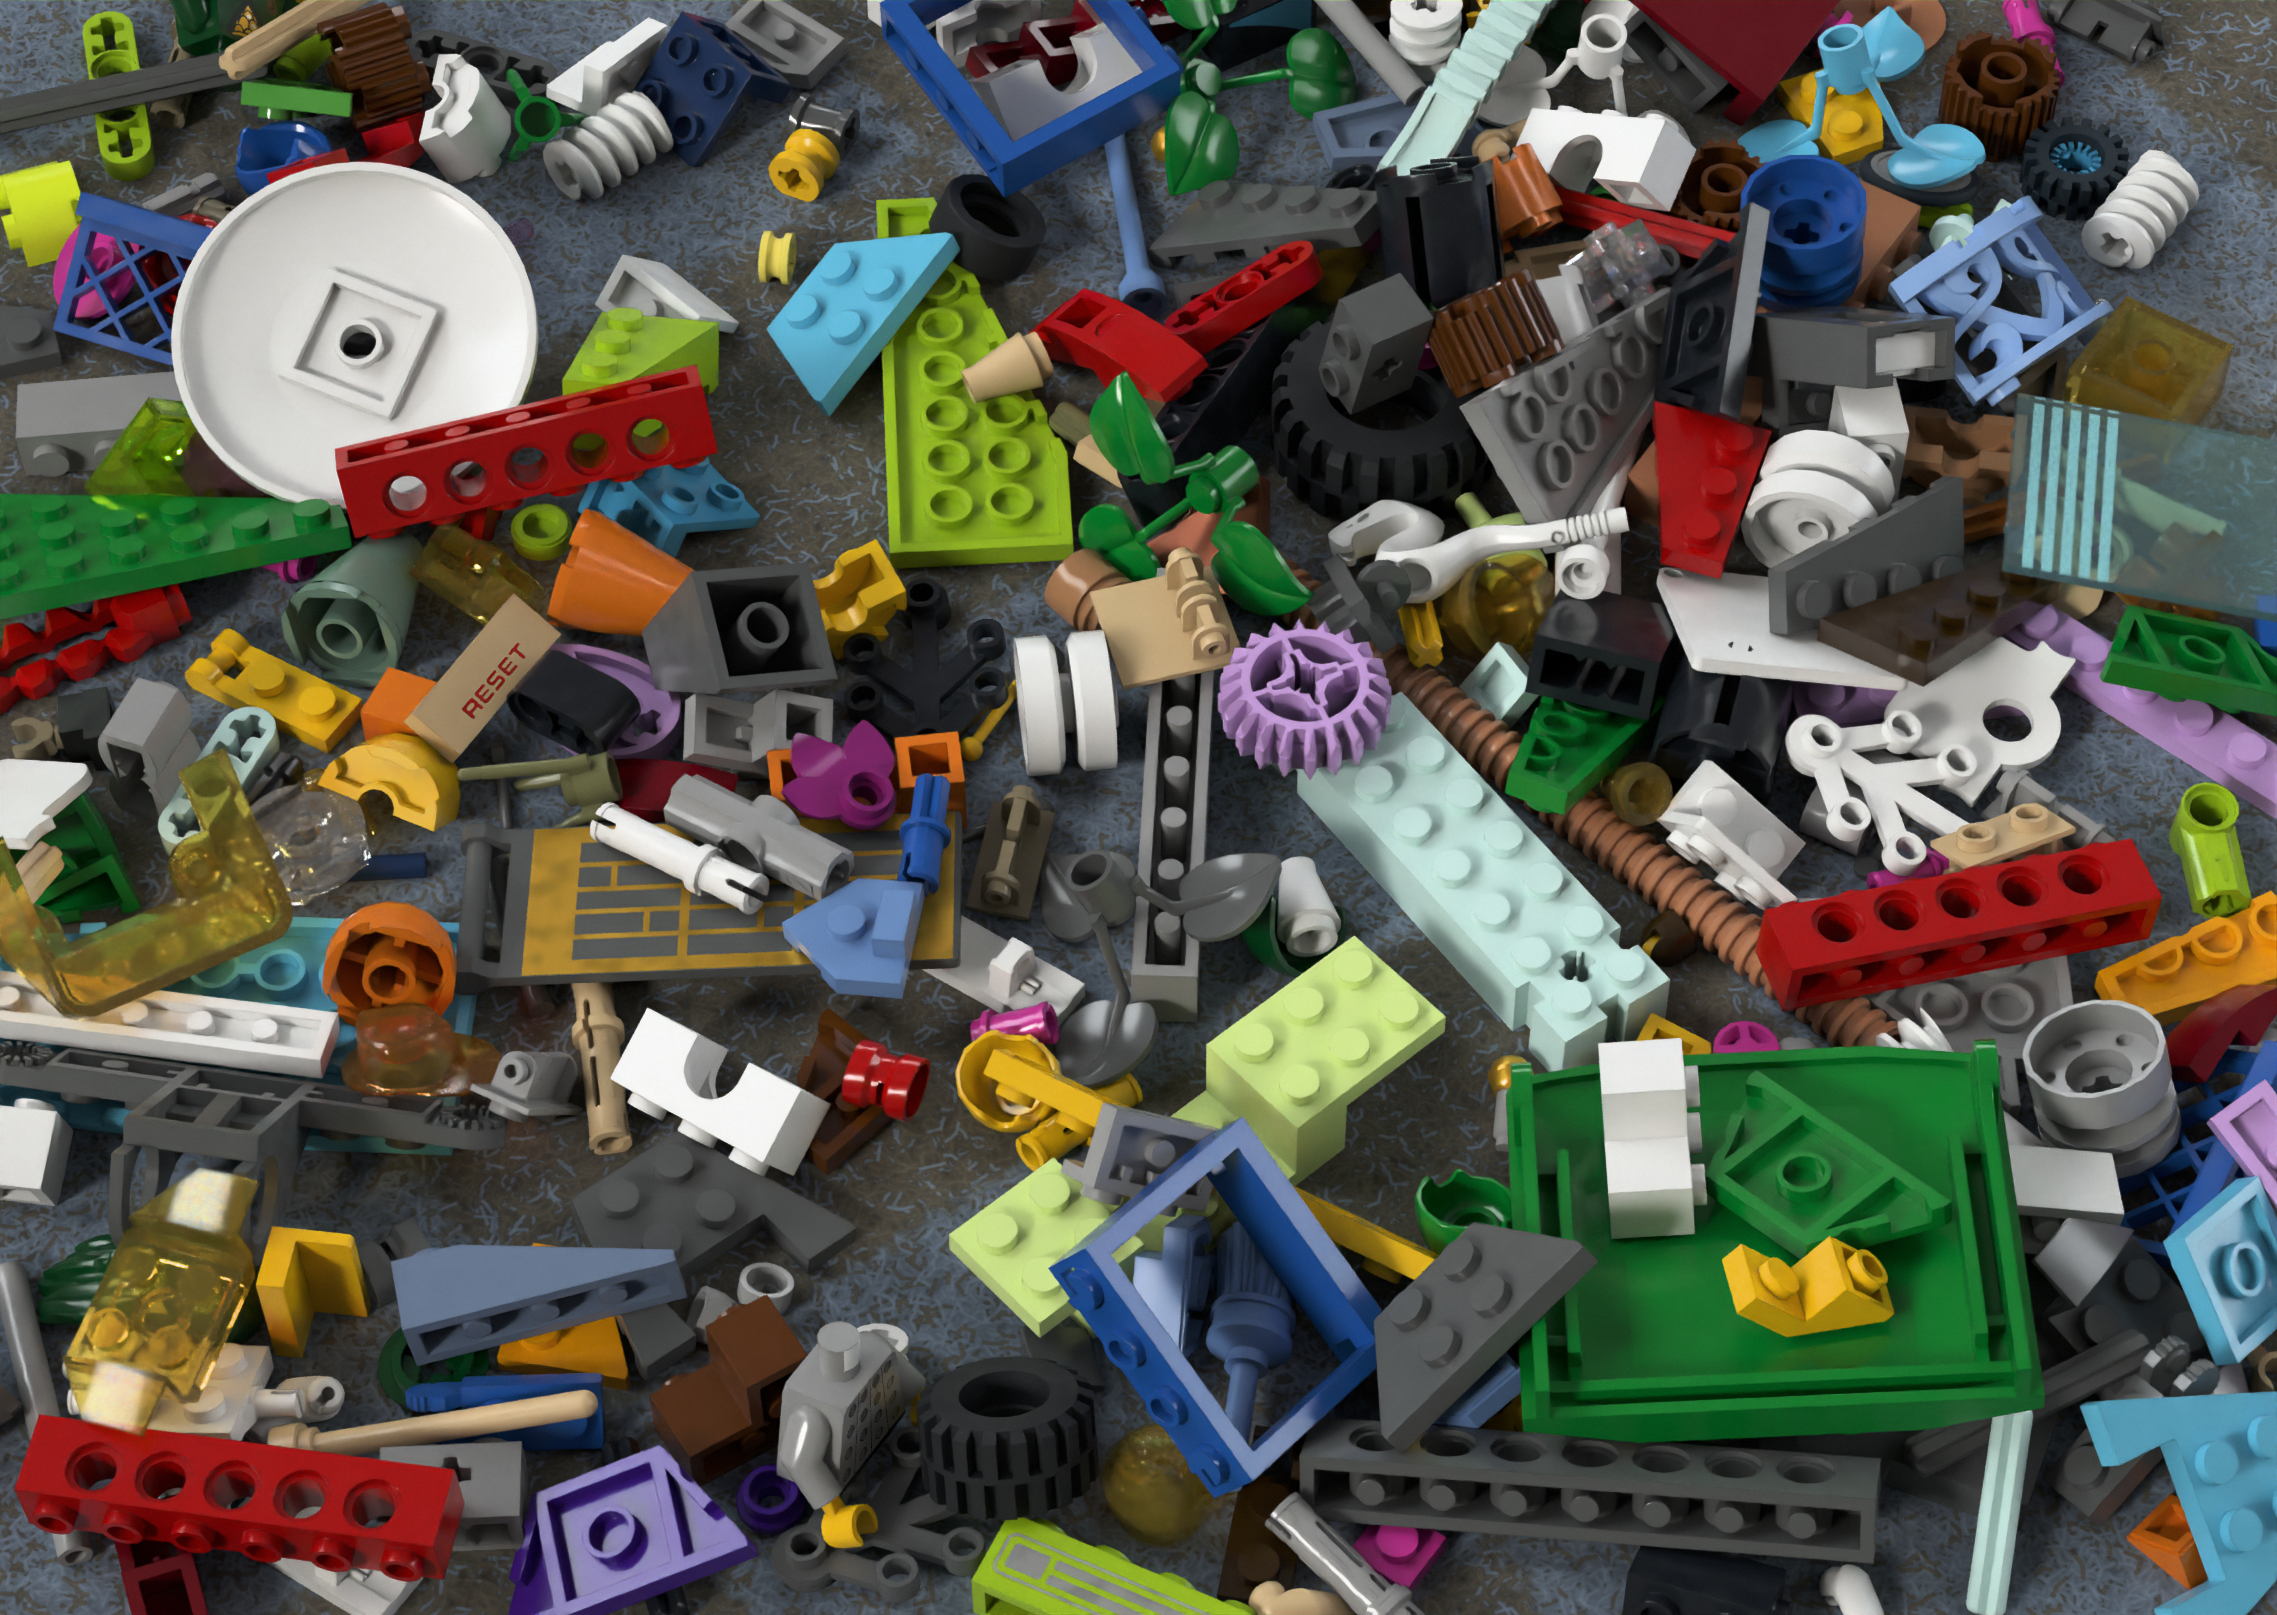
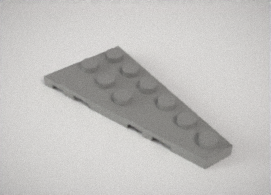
(1574, 415)

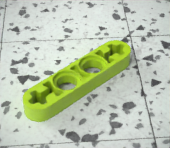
(137, 128)

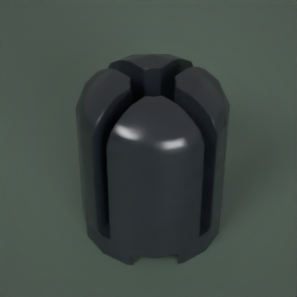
(1441, 227)
(1743, 750)

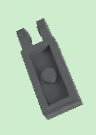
(2101, 1490)

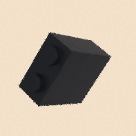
(1604, 653)

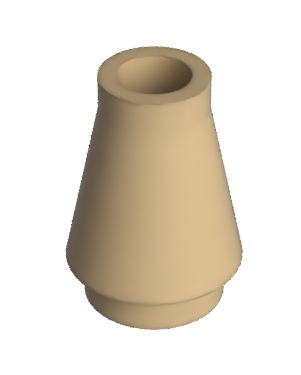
(1010, 368)

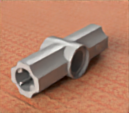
(759, 836)

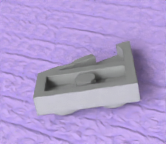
(788, 40)

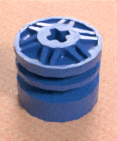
(1812, 231)

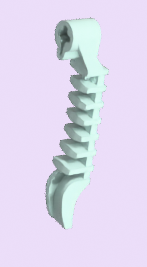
(1465, 83)

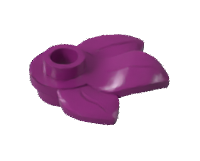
(836, 774)

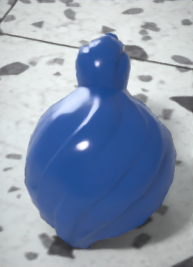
(273, 148)

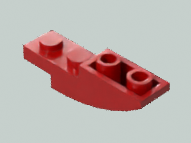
(1116, 338)

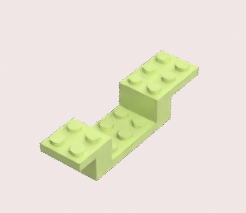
(1279, 1067)

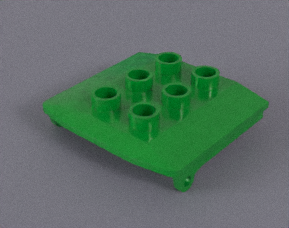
(1652, 1329)

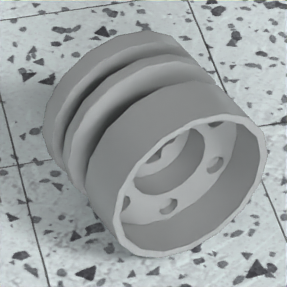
(2104, 1083)

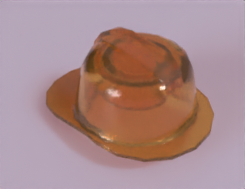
(415, 1052)

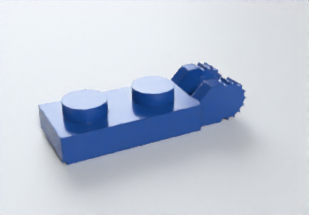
(489, 1390)

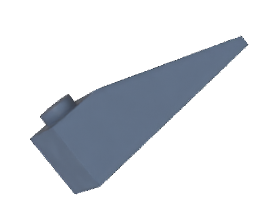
(500, 1294)

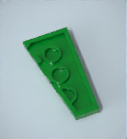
(1572, 751)

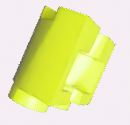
(41, 209)

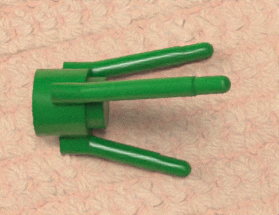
(536, 117)

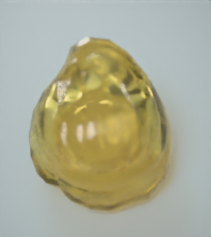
(1154, 1488)

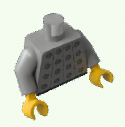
(837, 1417)

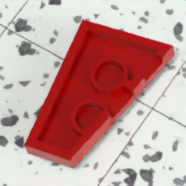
(1704, 485)

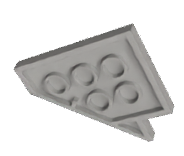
(1986, 1005)

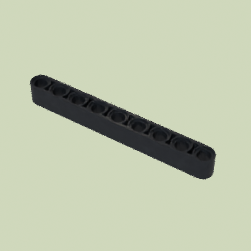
(1242, 369)

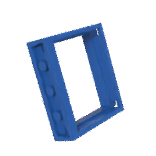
(1058, 142)
(1295, 1250)

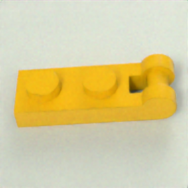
(296, 699)

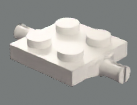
(230, 1400)

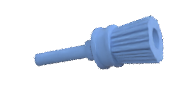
(1249, 1322)

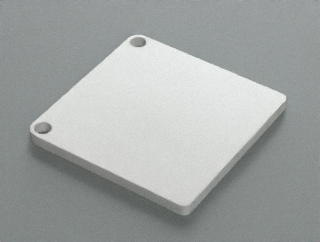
(1736, 610)

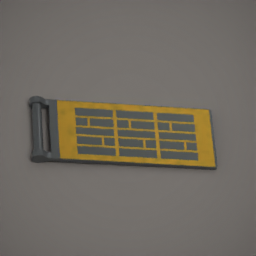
(607, 917)

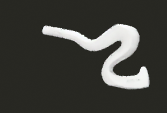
(1413, 538)

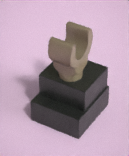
(79, 726)

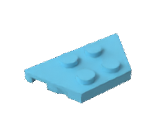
(855, 307)

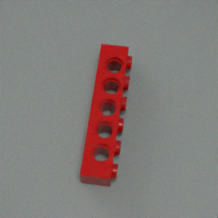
(495, 437)
(1957, 924)
(73, 1455)

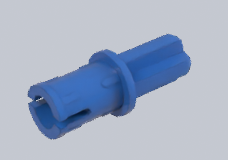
(925, 833)

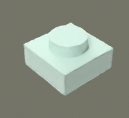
(1500, 684)

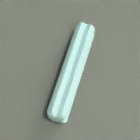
(1999, 1513)

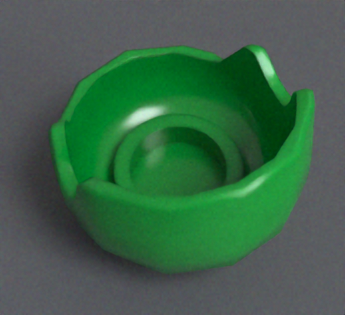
(1459, 1200)

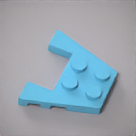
(2225, 1478)

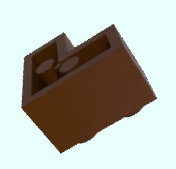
(733, 1403)

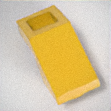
(1819, 1293)

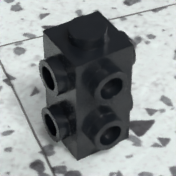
(1702, 1584)

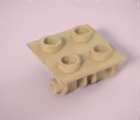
(1166, 623)

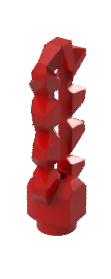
(142, 623)

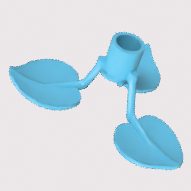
(1862, 58)

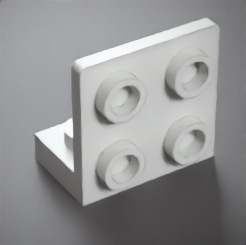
(1733, 835)

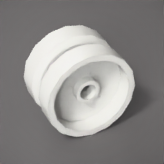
(1812, 493)
(1068, 702)

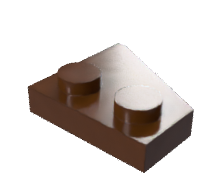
(822, 1074)

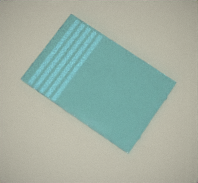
(2142, 507)

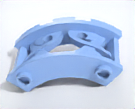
(2021, 247)

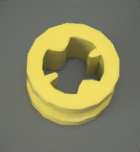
(777, 257)

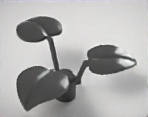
(1100, 890)

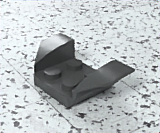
(2116, 1286)

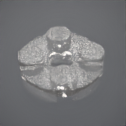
(334, 854)

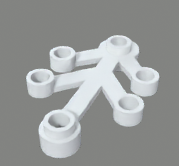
(1883, 785)

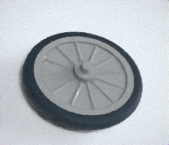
(1874, 171)

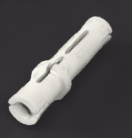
(700, 868)

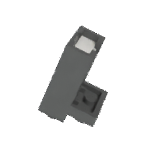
(1823, 347)

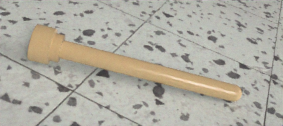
(438, 1426)

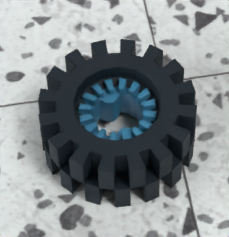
(2079, 147)

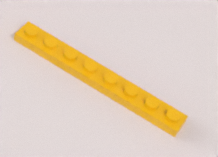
(1079, 1107)

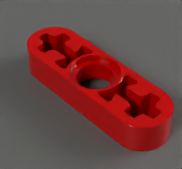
(1247, 296)

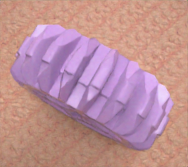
(1289, 695)

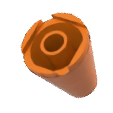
(612, 579)

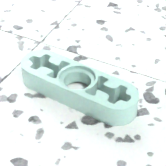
(255, 756)

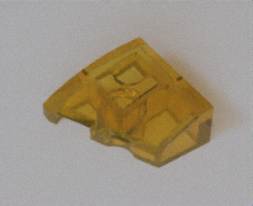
(472, 573)

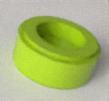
(541, 532)

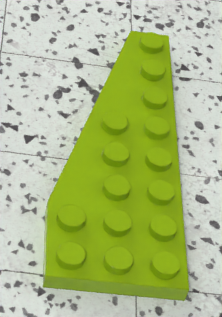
(963, 474)

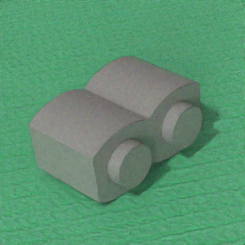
(148, 746)

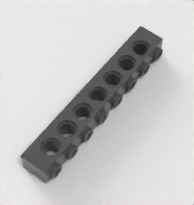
(1596, 1490)

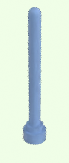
(1141, 285)

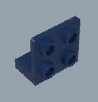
(701, 82)

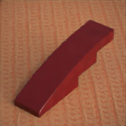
(1050, 41)

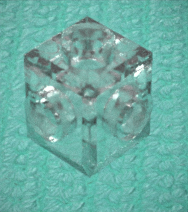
(1620, 265)

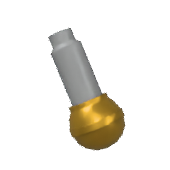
(1500, 1082)

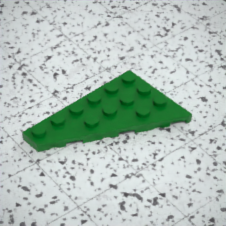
(107, 546)

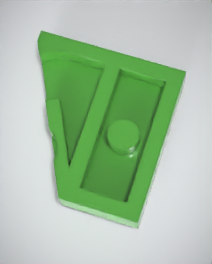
(294, 99)

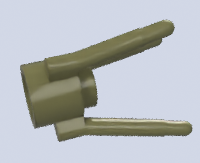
(583, 780)

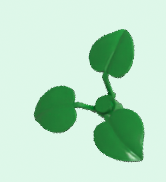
(1204, 144)
(1133, 443)

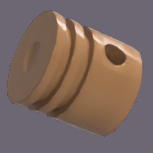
(1073, 580)

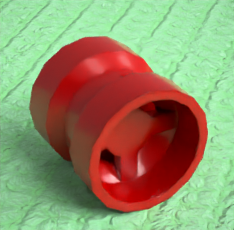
(885, 1080)

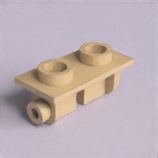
(2008, 837)

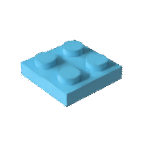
(2230, 1269)

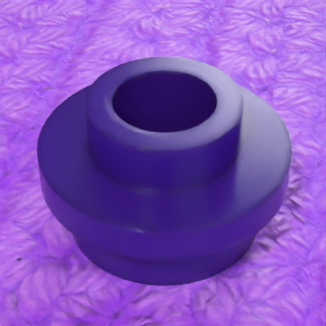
(764, 1483)

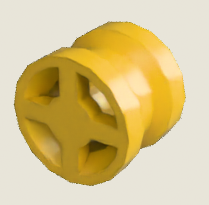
(804, 165)

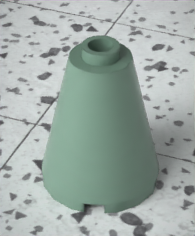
(356, 612)

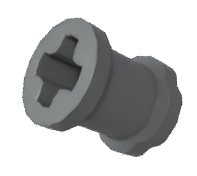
(836, 125)

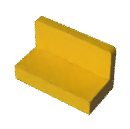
(308, 1275)

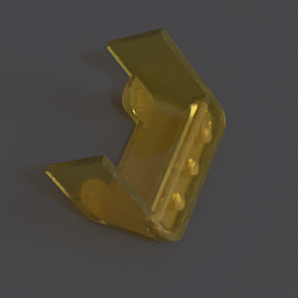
(224, 908)

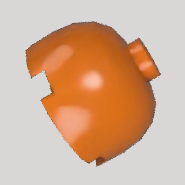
(387, 958)

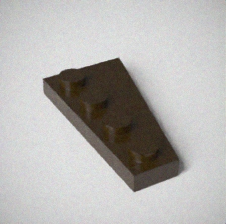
(1937, 622)

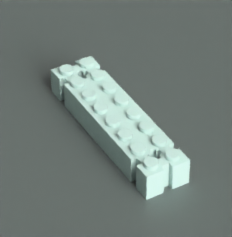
(1487, 892)

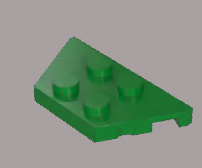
(2191, 661)
(1812, 1179)

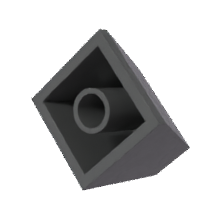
(740, 632)

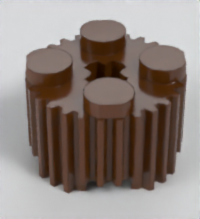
(375, 64)
(1999, 91)
(1714, 187)
(1493, 333)

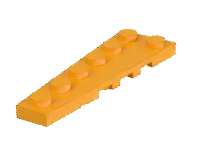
(2194, 967)

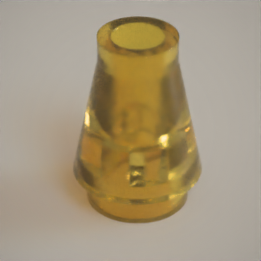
(1638, 792)

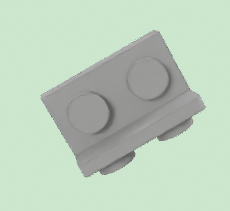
(1132, 1151)

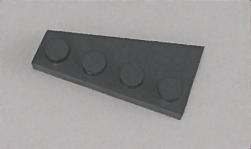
(1265, 218)
(1876, 559)

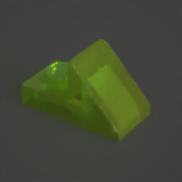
(144, 453)

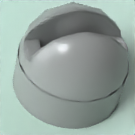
(764, 1277)
(705, 1309)

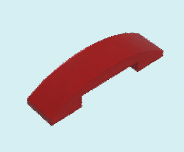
(388, 143)

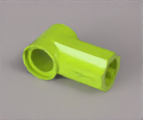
(2210, 851)

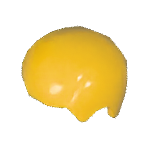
(978, 1090)

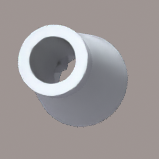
(1305, 912)

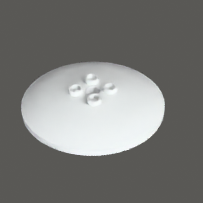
(335, 258)

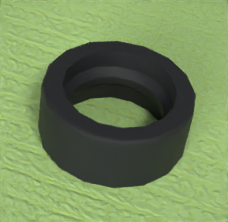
(982, 250)

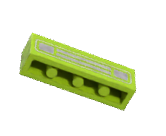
(1045, 1572)

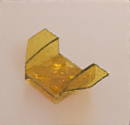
(164, 1303)

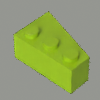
(635, 346)

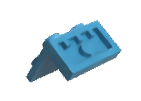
(672, 503)

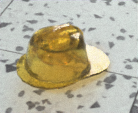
(1498, 603)

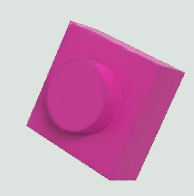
(1400, 1553)

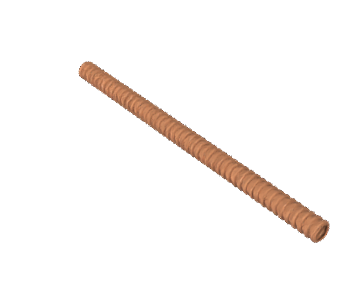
(1604, 836)

